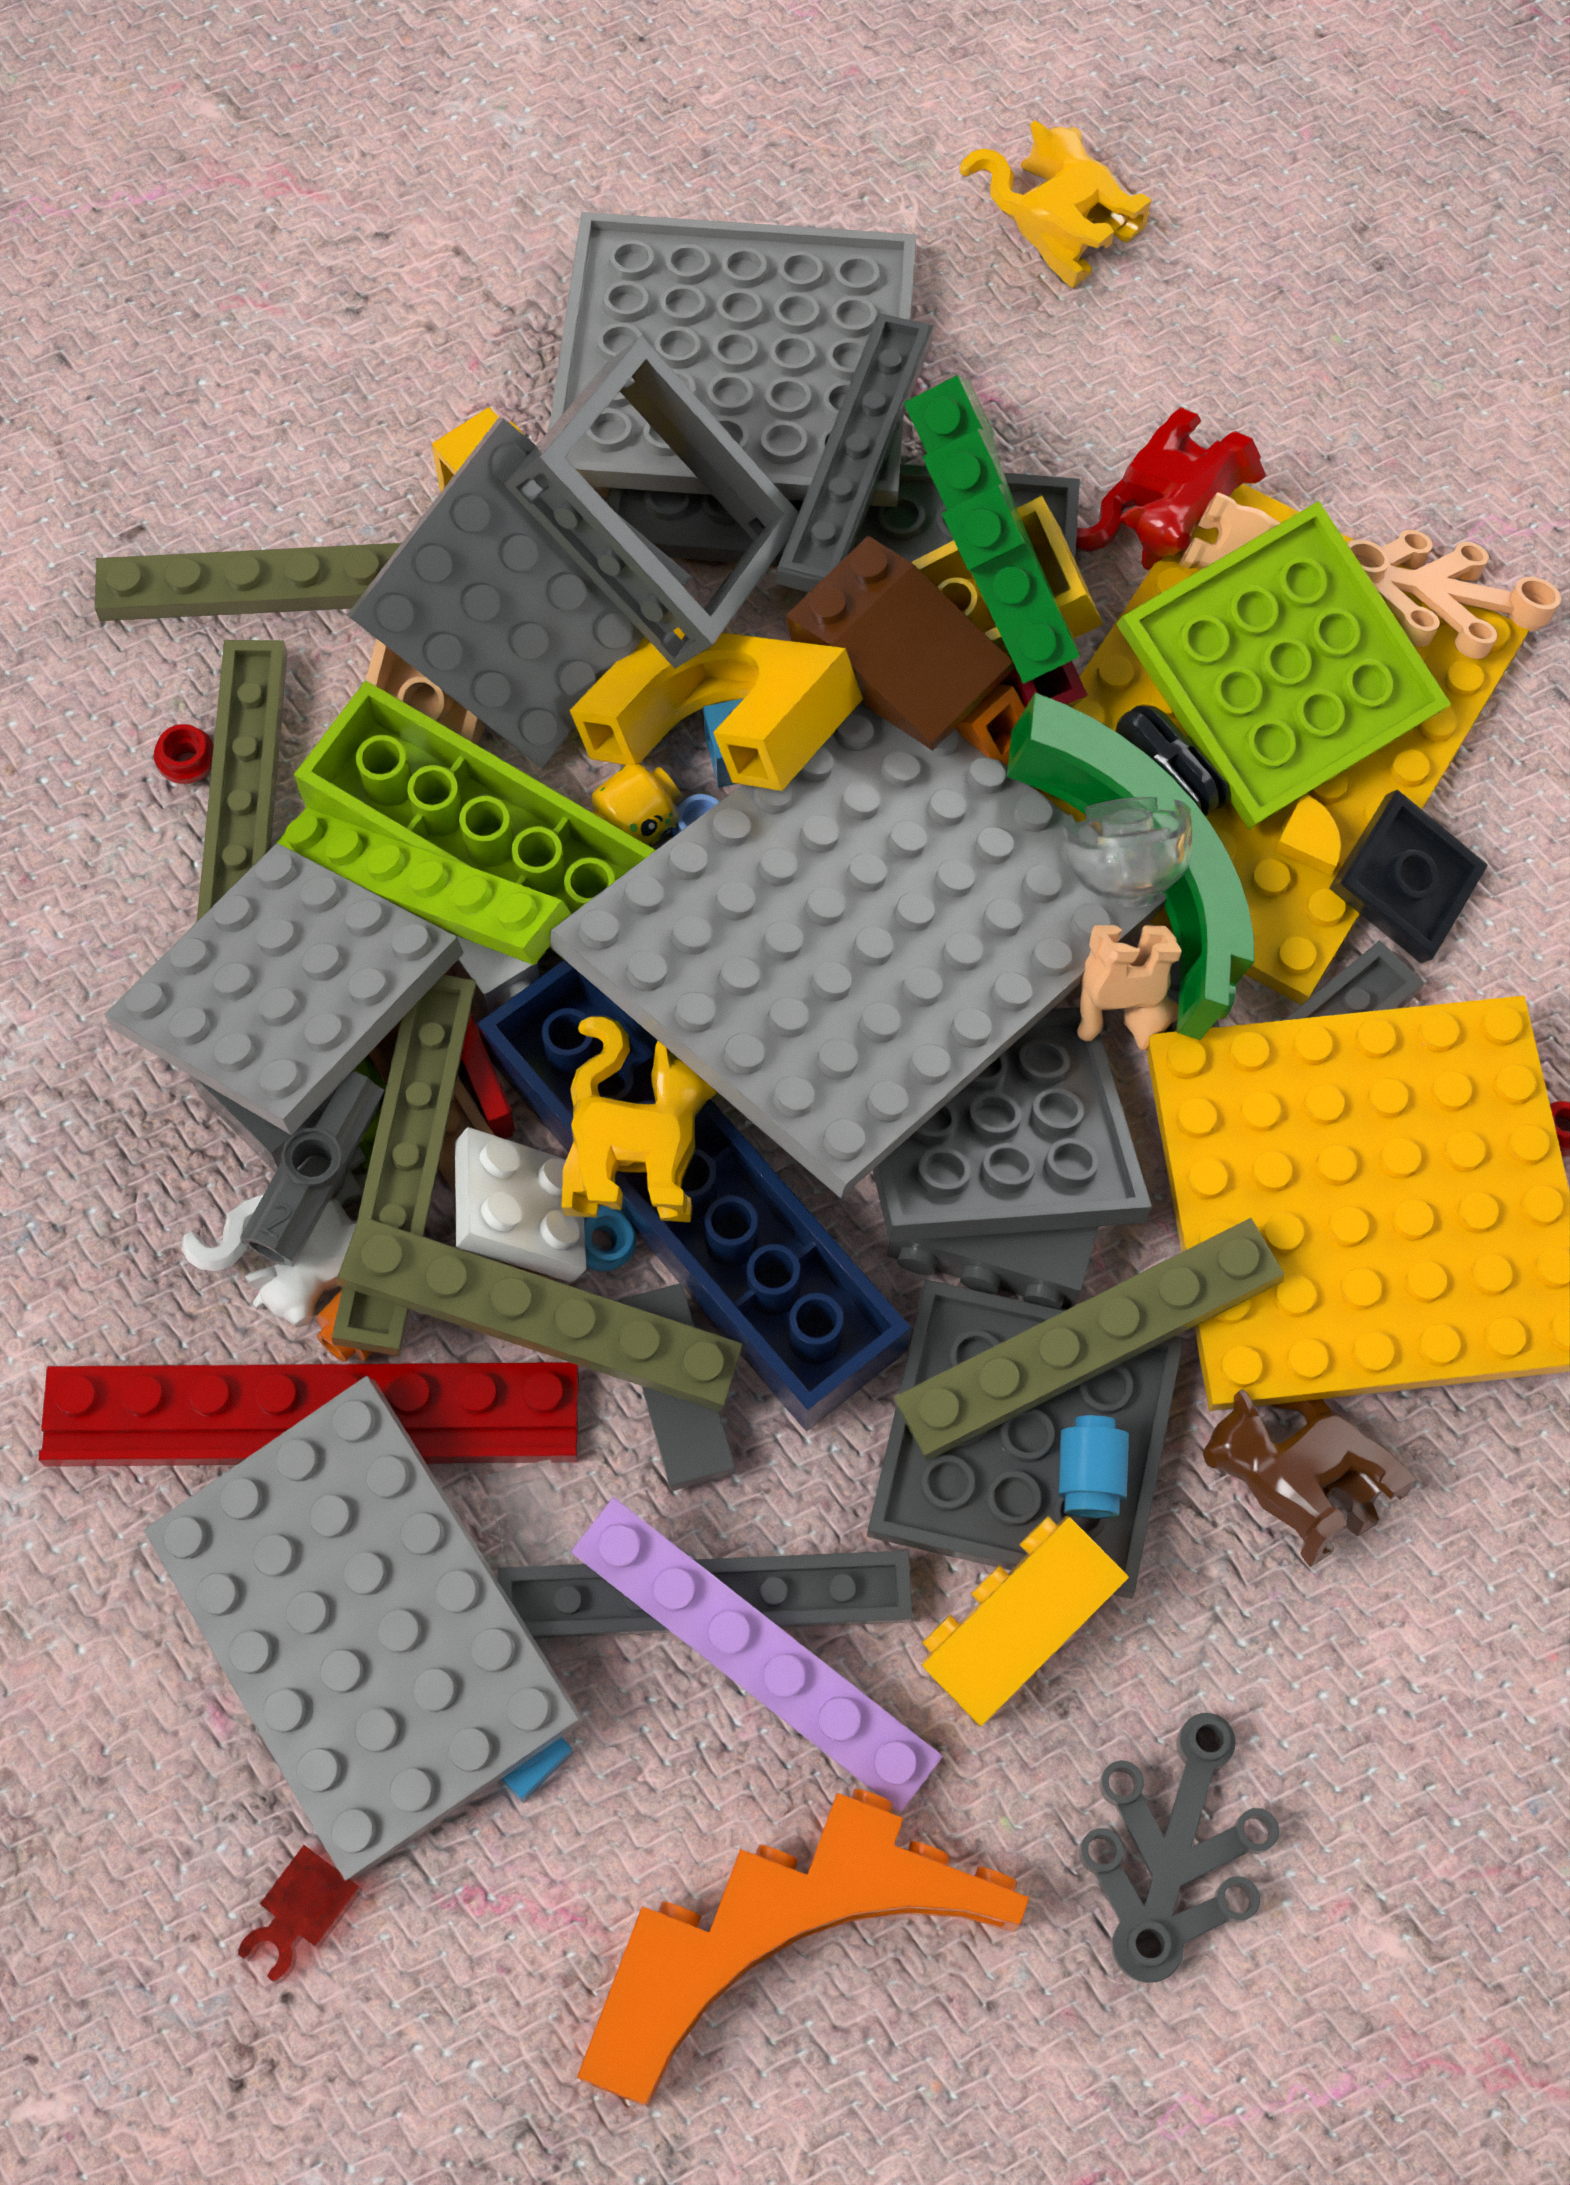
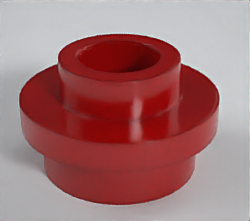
(181, 740)

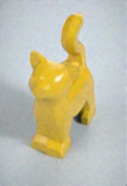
(1062, 209)
(628, 1135)

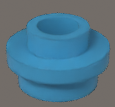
(622, 1237)

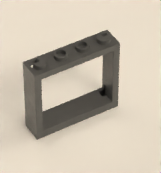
(609, 548)

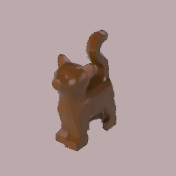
(1306, 1469)

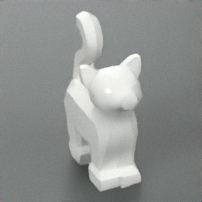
(282, 1288)

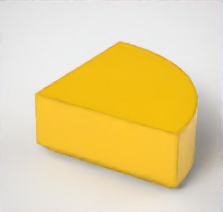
(1311, 836)

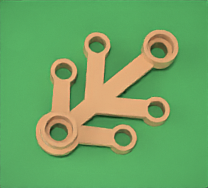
(1528, 605)

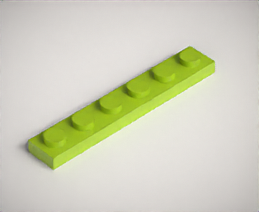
(431, 886)

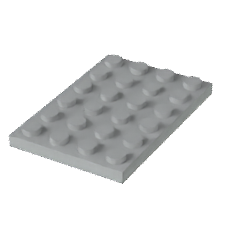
(361, 1628)

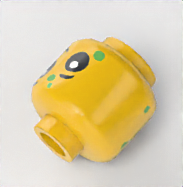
(638, 802)

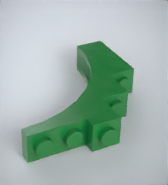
(989, 526)

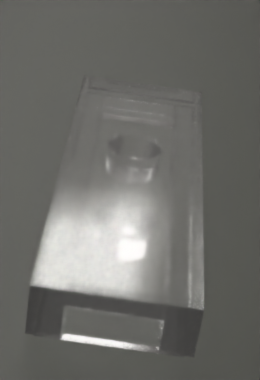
(537, 1534)

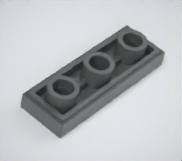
(686, 1433)

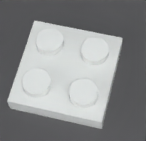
(513, 1206)

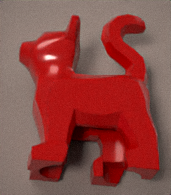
(1172, 487)

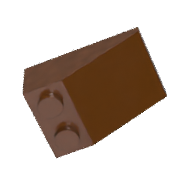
(906, 641)

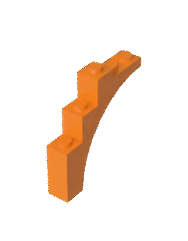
(855, 1875)

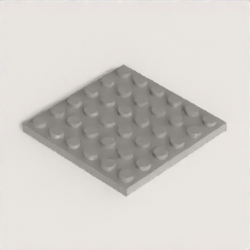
(747, 318)

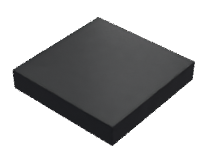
(1408, 876)

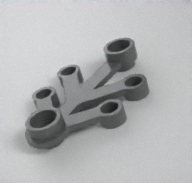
(1172, 1858)

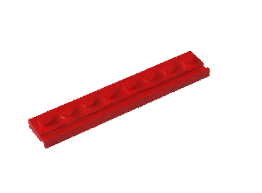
(234, 1410)

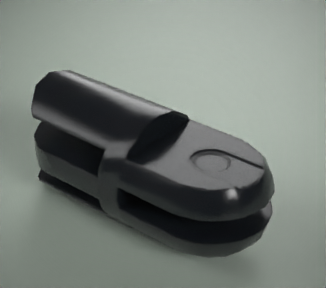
(1176, 754)

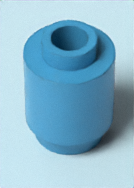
(1093, 1467)

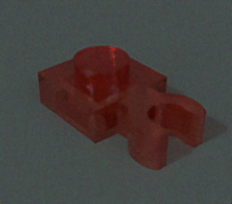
(306, 1904)

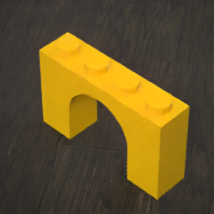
(788, 711)

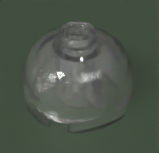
(1130, 848)

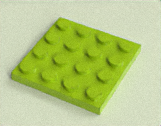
(1283, 663)

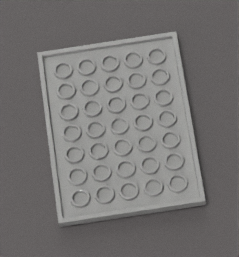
(850, 939)

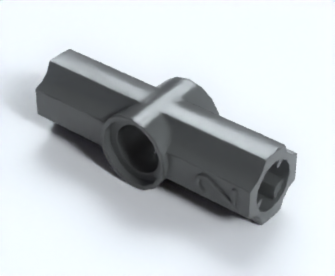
(296, 1201)

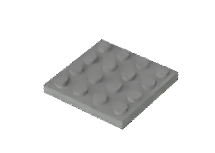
(284, 986)

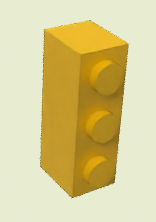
(1021, 1617)

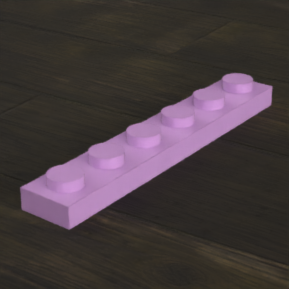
(756, 1654)

